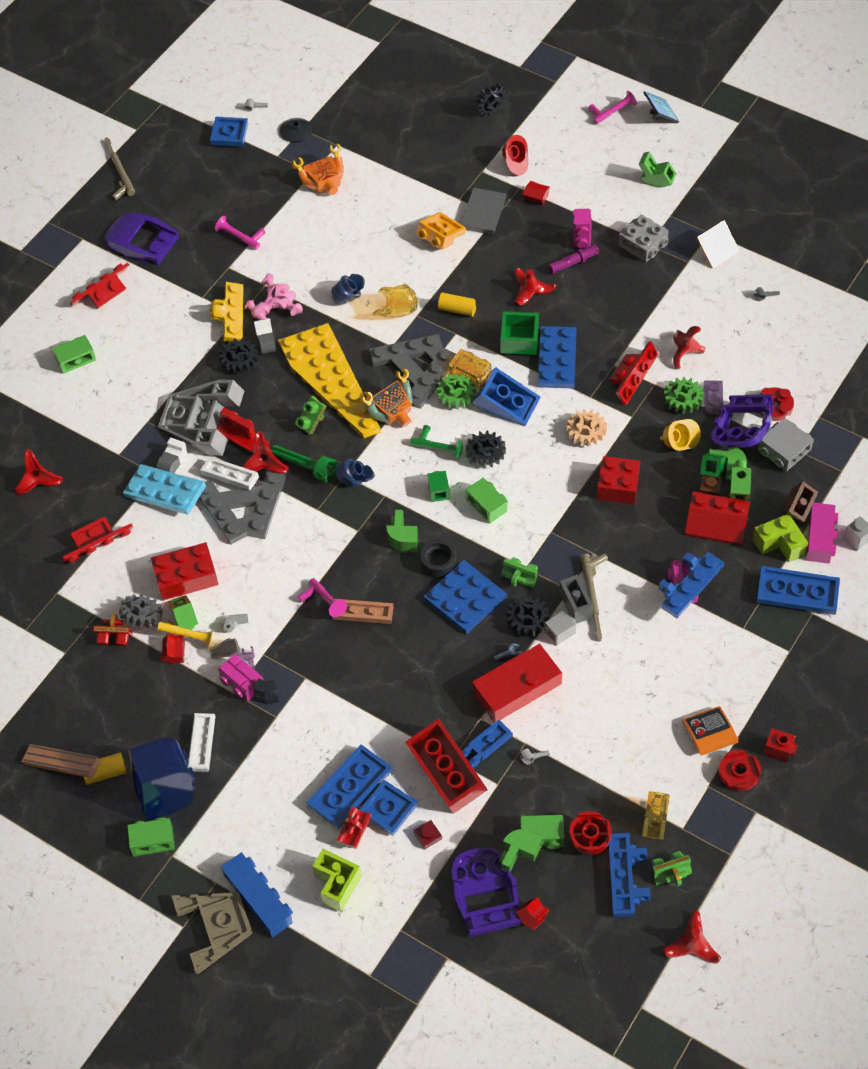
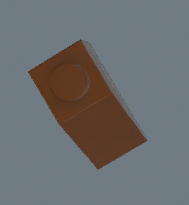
(710, 485)
(800, 501)

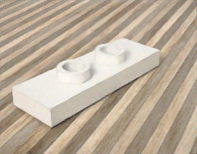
(201, 742)

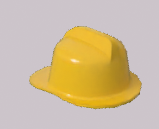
(682, 435)

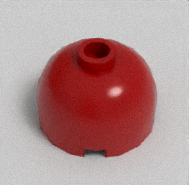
(590, 833)

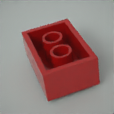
(184, 571)

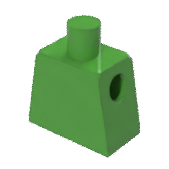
(740, 481)

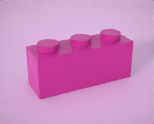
(822, 533)

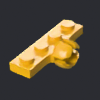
(230, 311)

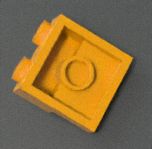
(439, 230)

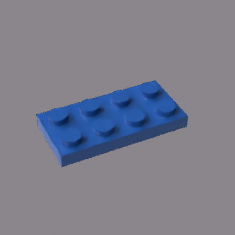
(557, 357)
(798, 590)
(349, 786)

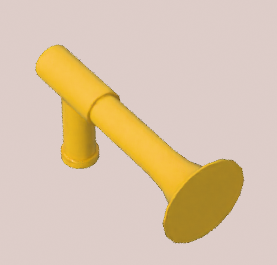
(169, 627)

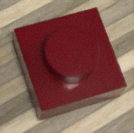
(427, 834)

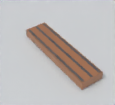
(61, 761)

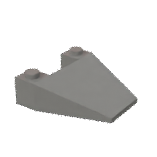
(195, 414)

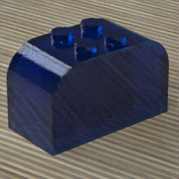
(161, 778)

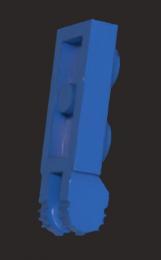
(487, 742)

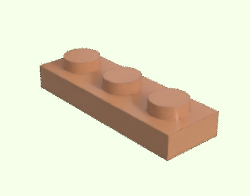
(367, 612)

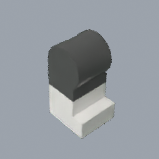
(265, 336)
(172, 456)

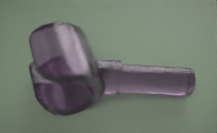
(249, 657)

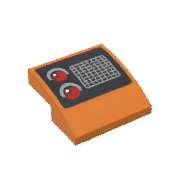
(710, 730)

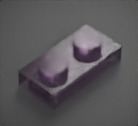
(713, 396)

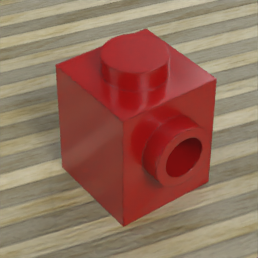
(780, 745)

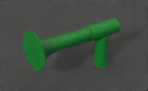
(422, 442)

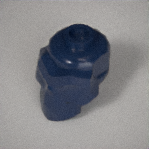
(348, 288)
(353, 472)

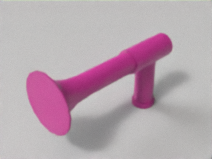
(600, 116)
(223, 225)
(336, 608)

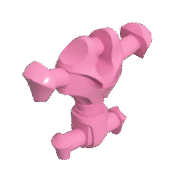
(277, 297)

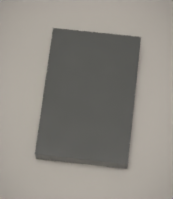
(483, 210)

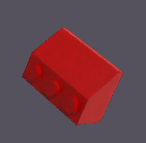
(717, 518)

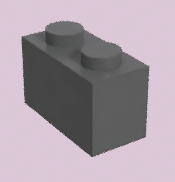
(576, 599)

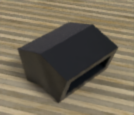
(265, 691)

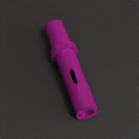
(579, 256)

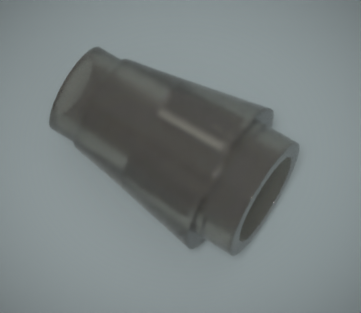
(225, 648)

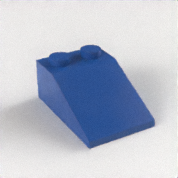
(506, 398)

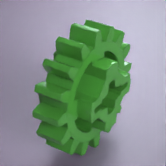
(456, 390)
(683, 395)

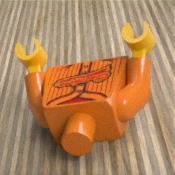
(322, 174)

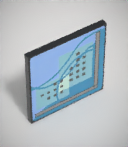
(660, 108)

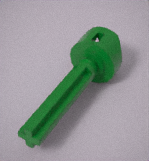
(321, 468)

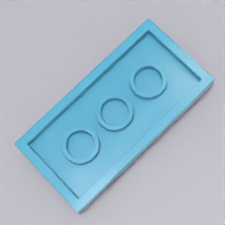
(164, 489)

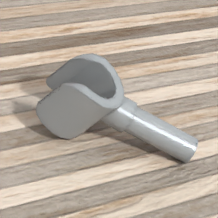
(250, 103)
(527, 757)

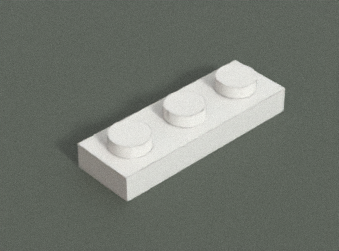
(229, 473)

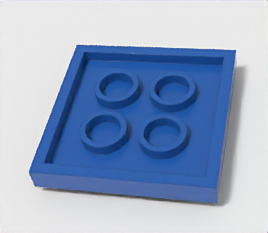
(465, 597)

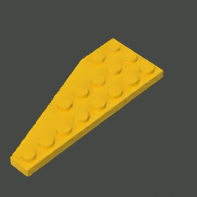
(323, 367)

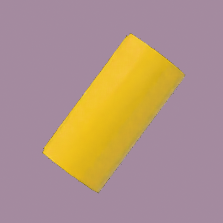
(457, 304)
(108, 767)

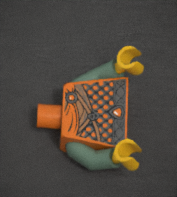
(392, 402)

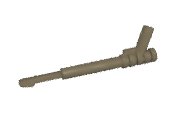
(125, 183)
(589, 572)

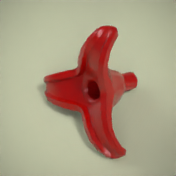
(529, 286)
(686, 344)
(264, 457)
(35, 475)
(693, 942)

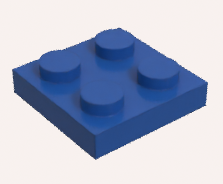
(229, 131)
(389, 807)

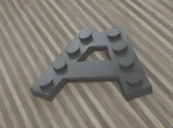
(402, 354)
(262, 497)

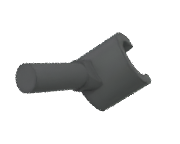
(761, 294)

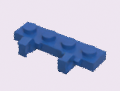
(682, 595)
(621, 861)

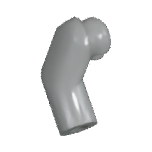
(233, 620)

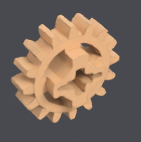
(586, 428)

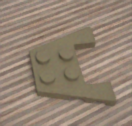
(223, 920)

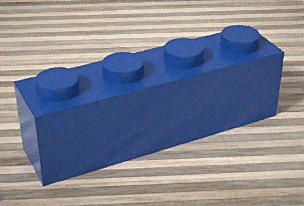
(257, 894)

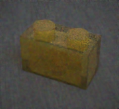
(471, 366)

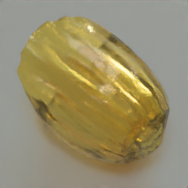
(400, 301)

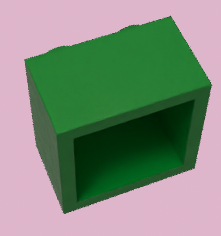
(519, 333)

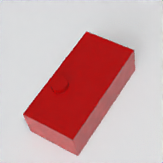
(517, 683)
(446, 766)

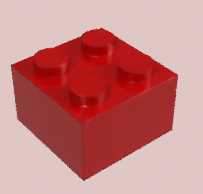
(618, 480)

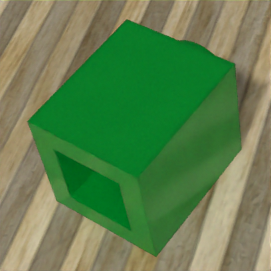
(713, 464)
(438, 486)

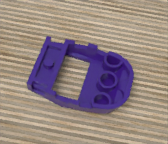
(125, 228)
(737, 436)
(478, 873)

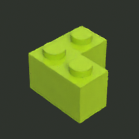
(781, 534)
(340, 877)

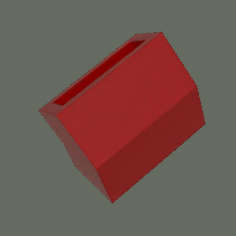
(536, 192)
(173, 649)
(532, 913)

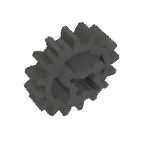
(140, 611)

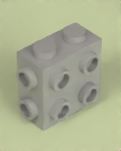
(643, 238)
(785, 444)

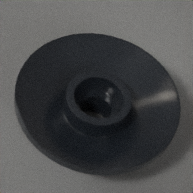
(295, 130)

